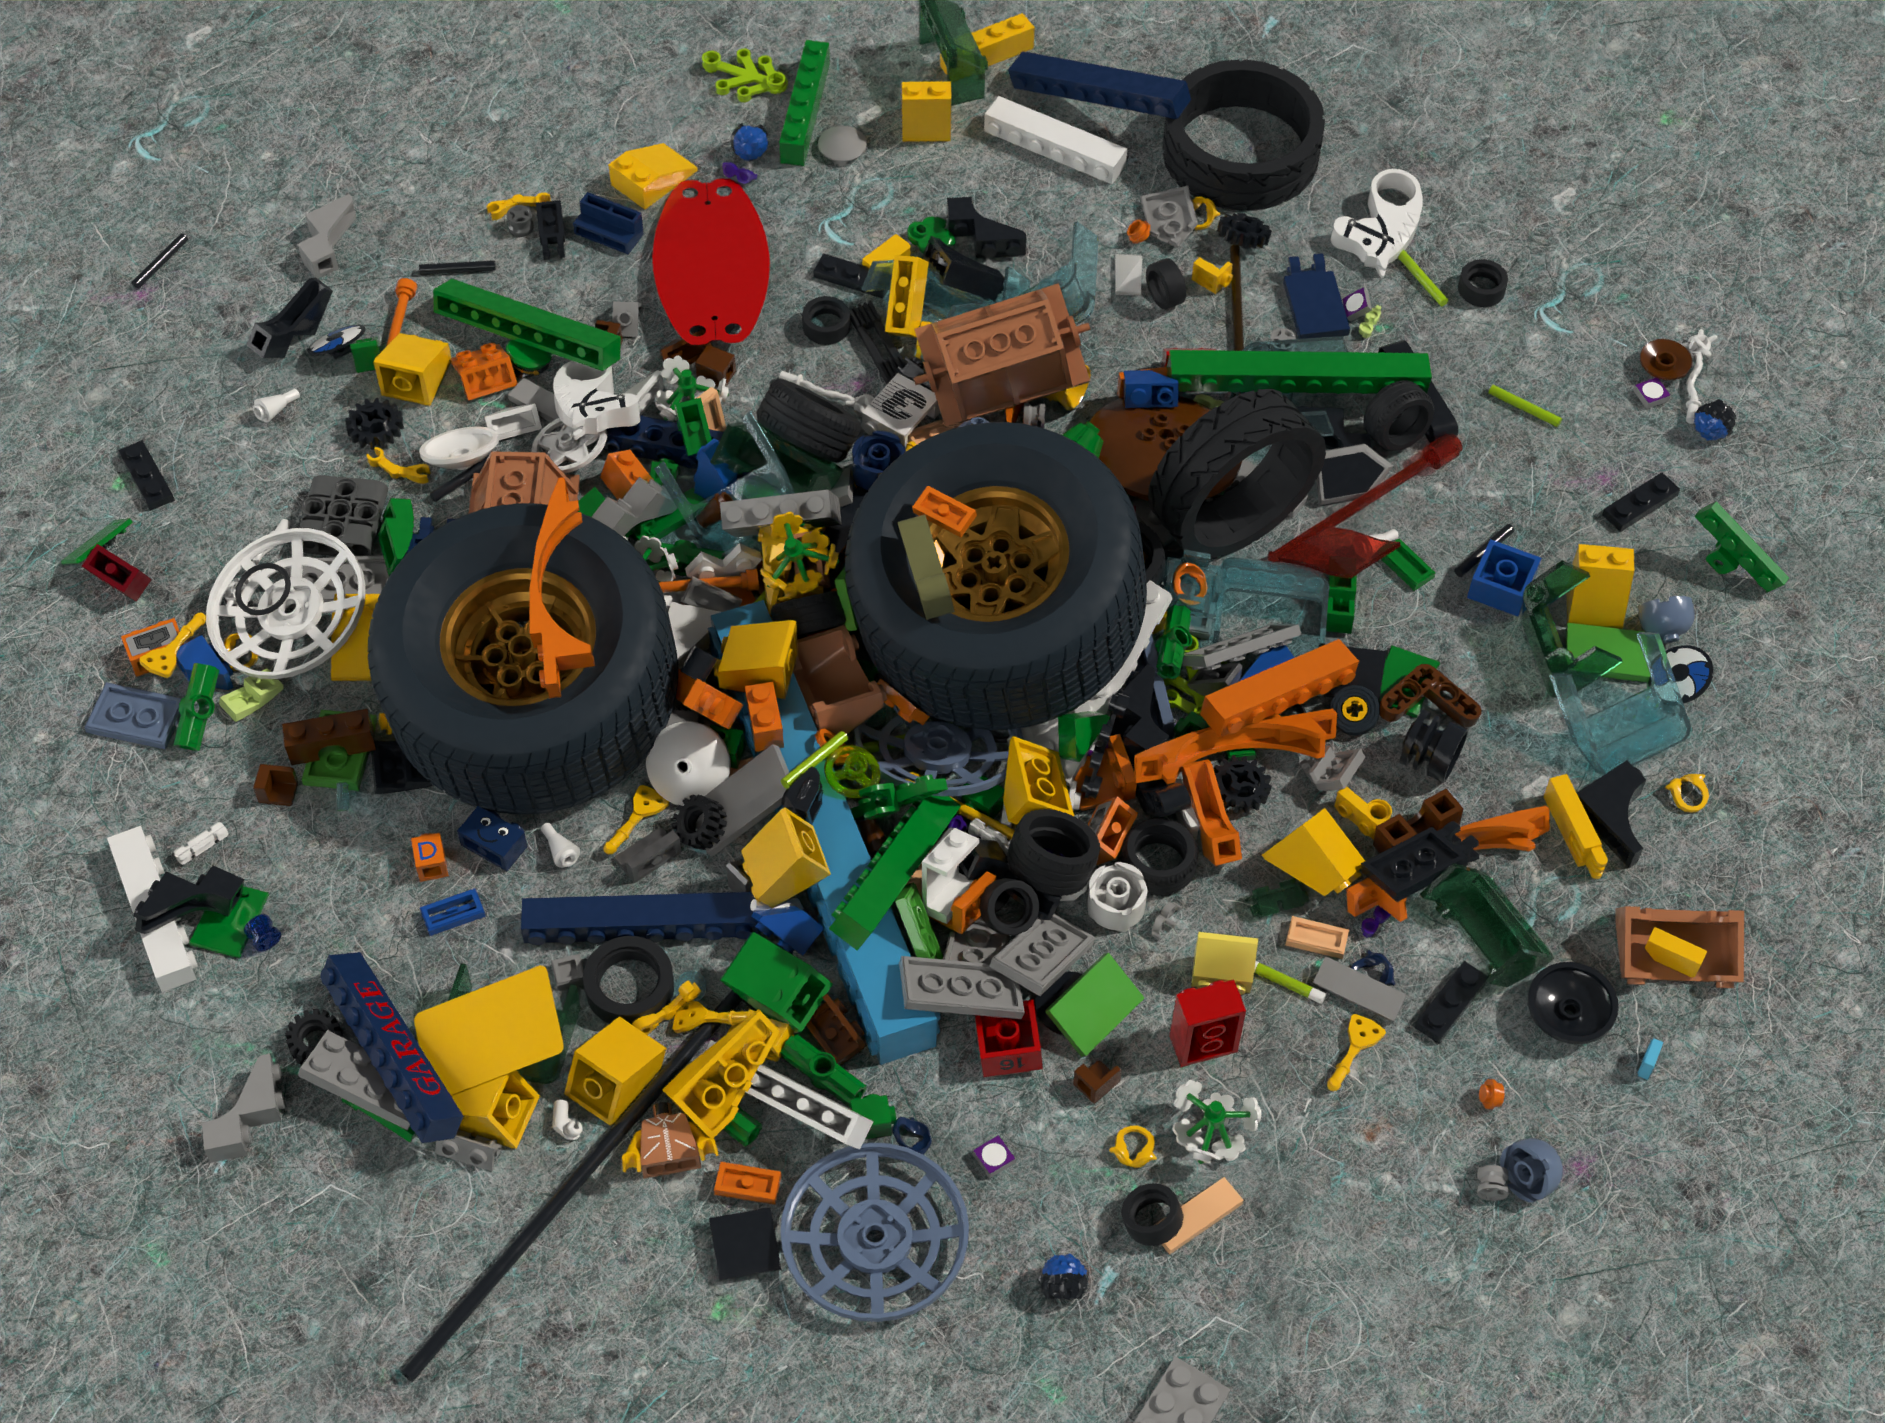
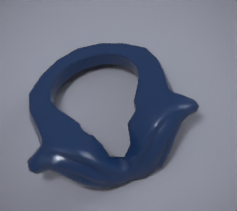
(1375, 959)
(914, 1127)

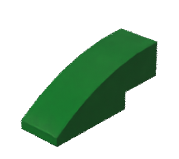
(396, 531)
(1341, 604)

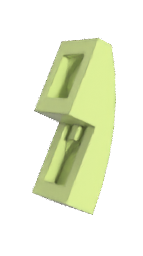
(250, 697)

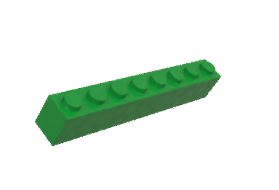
(527, 324)
(892, 869)

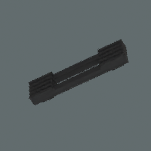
(867, 317)

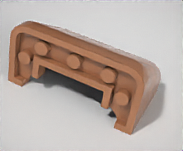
(835, 682)
(1714, 931)

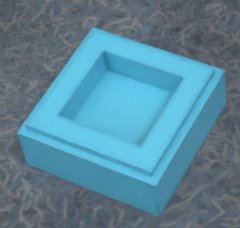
(1650, 1058)

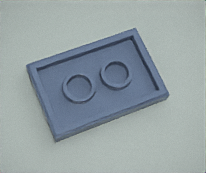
(134, 716)

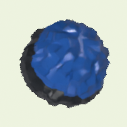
(749, 141)
(1714, 420)
(1064, 1278)

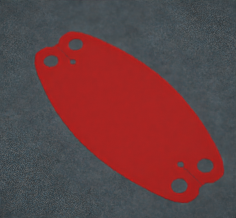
(711, 261)

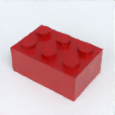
(1207, 1022)

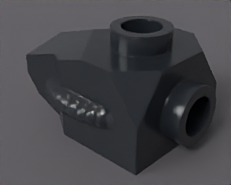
(805, 796)

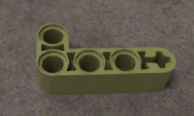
(926, 567)

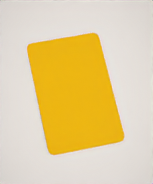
(491, 1030)

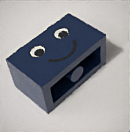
(492, 838)

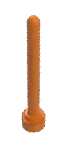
(405, 292)
(747, 580)

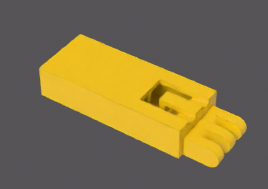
(1575, 825)

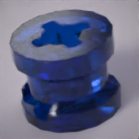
(262, 932)

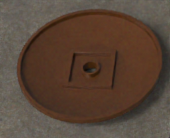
(1135, 444)

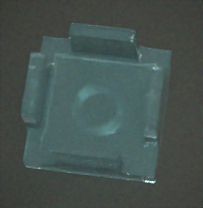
(1199, 606)

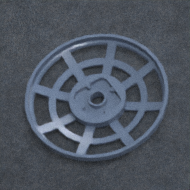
(950, 753)
(870, 1216)

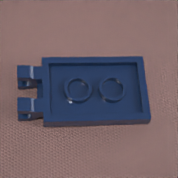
(1315, 300)

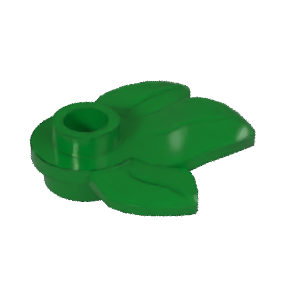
(920, 232)

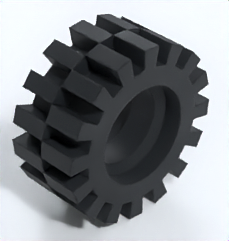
(711, 824)
(304, 1026)

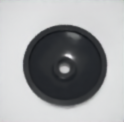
(1575, 989)

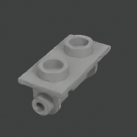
(474, 1152)

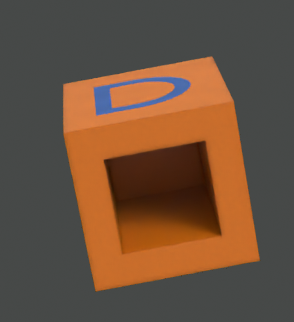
(429, 857)

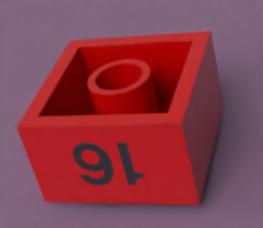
(1009, 1043)

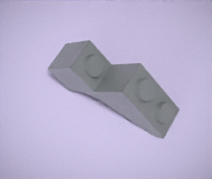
(326, 227)
(641, 503)
(257, 1105)

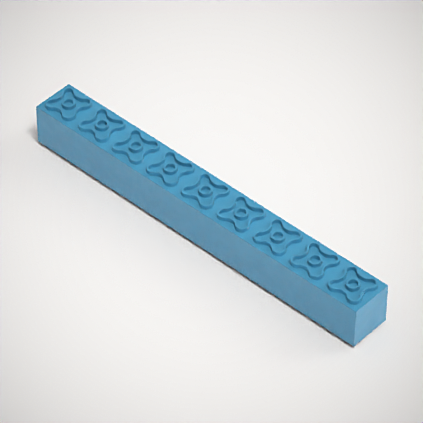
(873, 971)

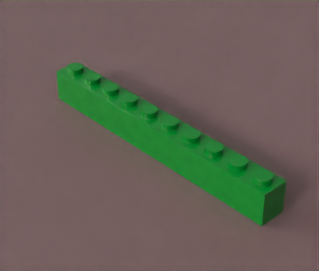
(1295, 371)

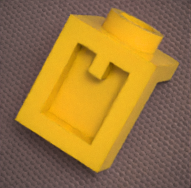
(1210, 276)

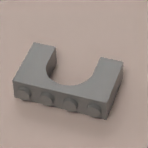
(749, 515)

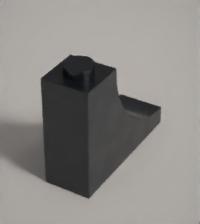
(962, 272)
(1607, 808)

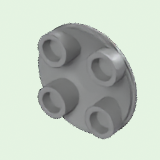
(842, 144)

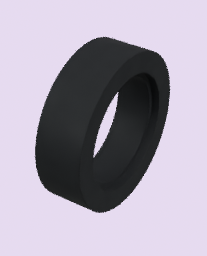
(627, 949)

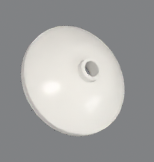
(459, 447)
(699, 748)

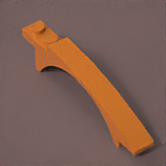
(554, 645)
(1295, 733)
(1505, 831)

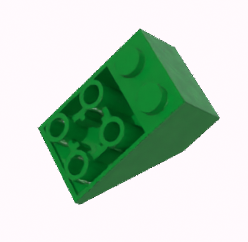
(776, 982)

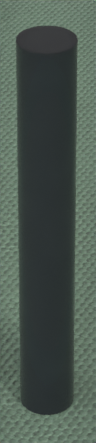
(159, 261)
(457, 267)
(457, 481)
(1475, 558)

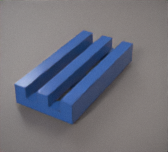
(453, 916)

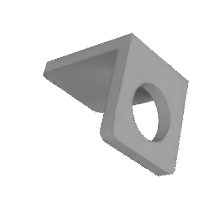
(627, 315)

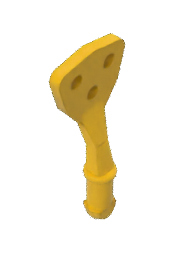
(169, 652)
(639, 812)
(694, 1014)
(1357, 1044)

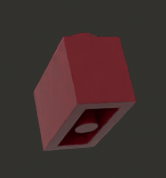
(116, 572)

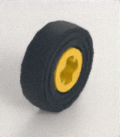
(1366, 719)

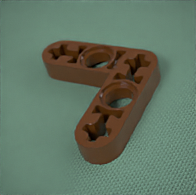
(1430, 689)

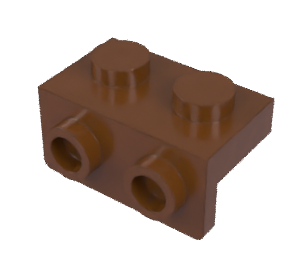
(835, 1032)

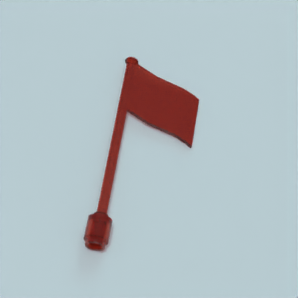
(1348, 552)

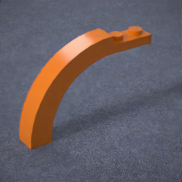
(707, 700)

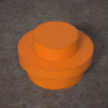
(1138, 231)
(1491, 1094)

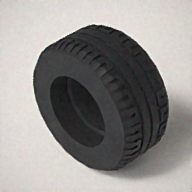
(808, 420)

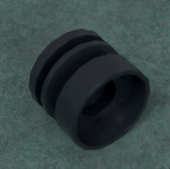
(1433, 745)

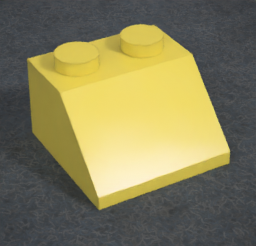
(1224, 959)

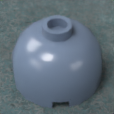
(1667, 617)
(1532, 1168)

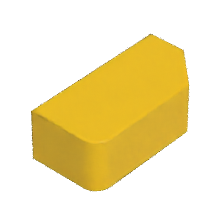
(887, 250)
(1675, 952)

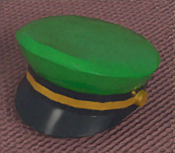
(527, 360)

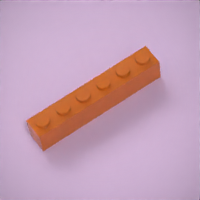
(1279, 688)

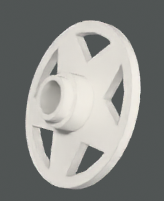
(564, 447)

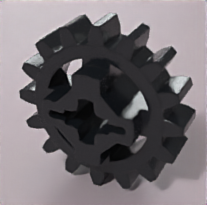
(1244, 230)
(374, 423)
(1242, 784)

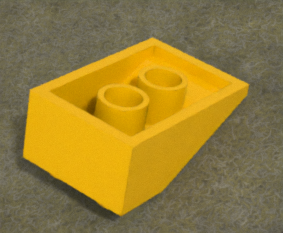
(649, 173)
(351, 660)
(1033, 781)

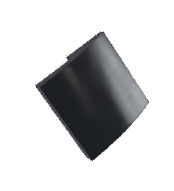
(1368, 673)
(393, 770)
(745, 1243)

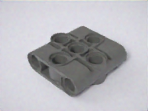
(345, 510)

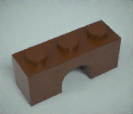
(348, 729)
(1434, 813)

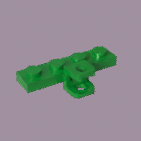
(1738, 548)
(886, 800)

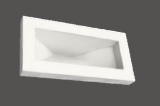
(1128, 274)
(647, 390)
(514, 421)

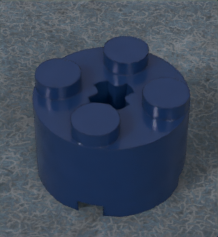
(873, 455)

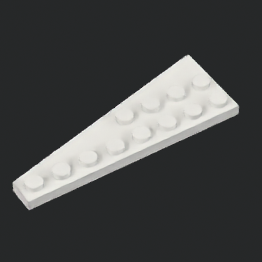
(1047, 733)

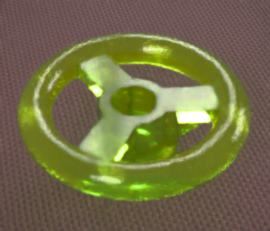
(858, 759)

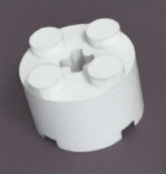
(1117, 896)

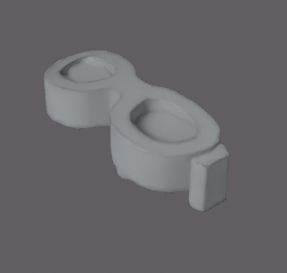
(1167, 911)

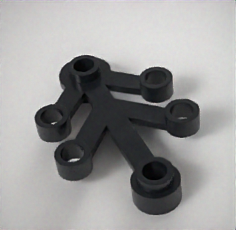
(1092, 784)

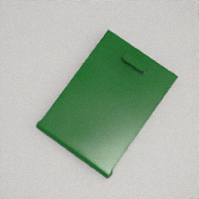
(102, 537)
(1398, 666)
(225, 933)

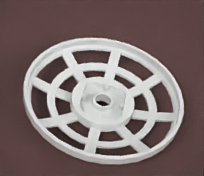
(302, 593)

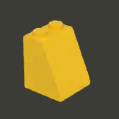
(926, 111)
(412, 368)
(1606, 593)
(758, 656)
(1318, 855)
(784, 859)
(613, 1069)
(498, 1108)

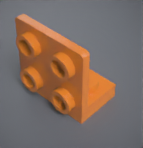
(484, 370)
(1116, 775)
(967, 907)

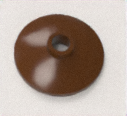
(1665, 359)

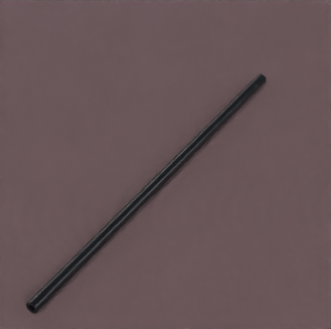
(565, 1193)

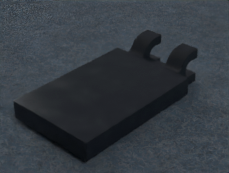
(1419, 860)

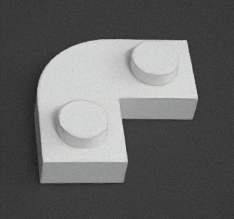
(732, 565)

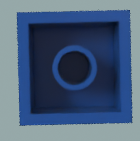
(1503, 577)

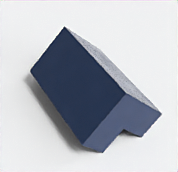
(608, 223)

